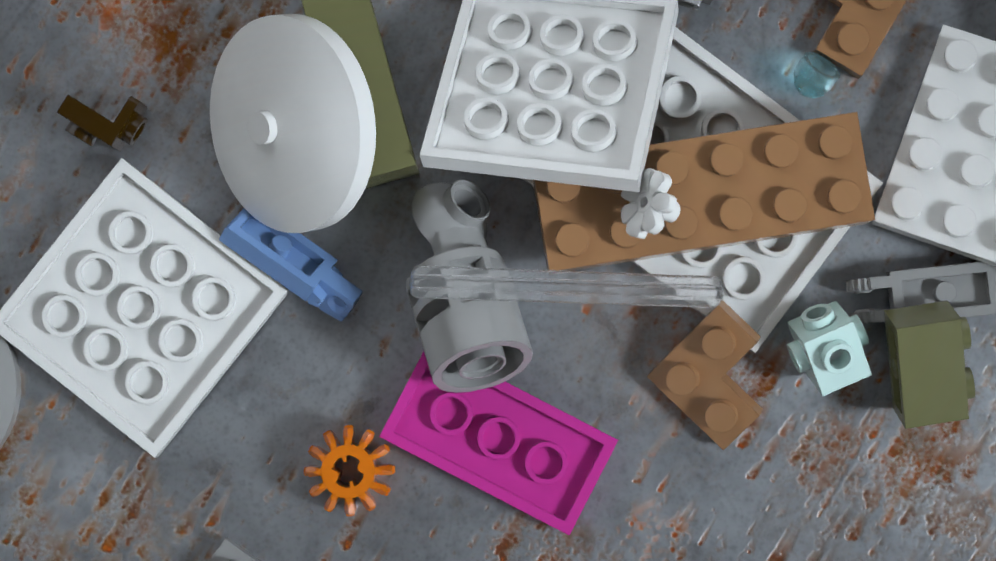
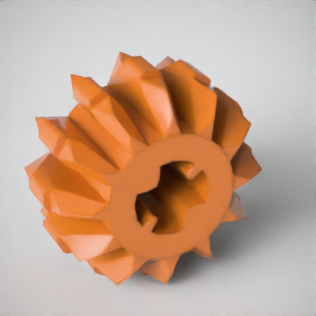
(332, 474)

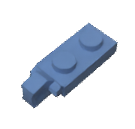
(293, 263)

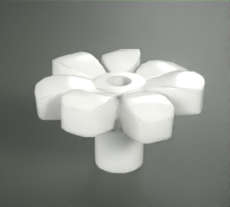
(650, 205)

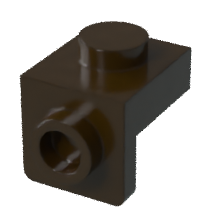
(90, 125)

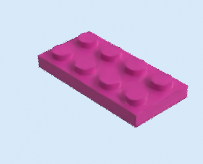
(503, 445)

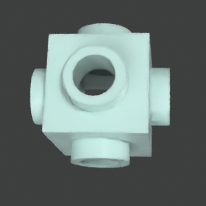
(829, 347)

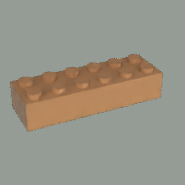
(728, 193)

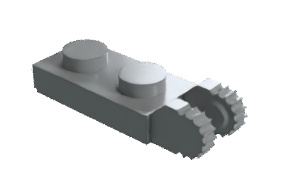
(966, 286)

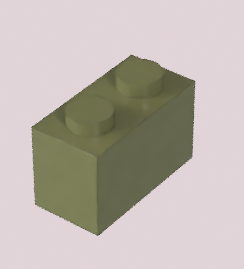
(928, 364)

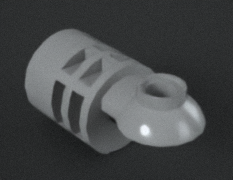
(465, 341)

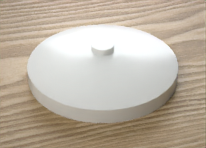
(292, 123)

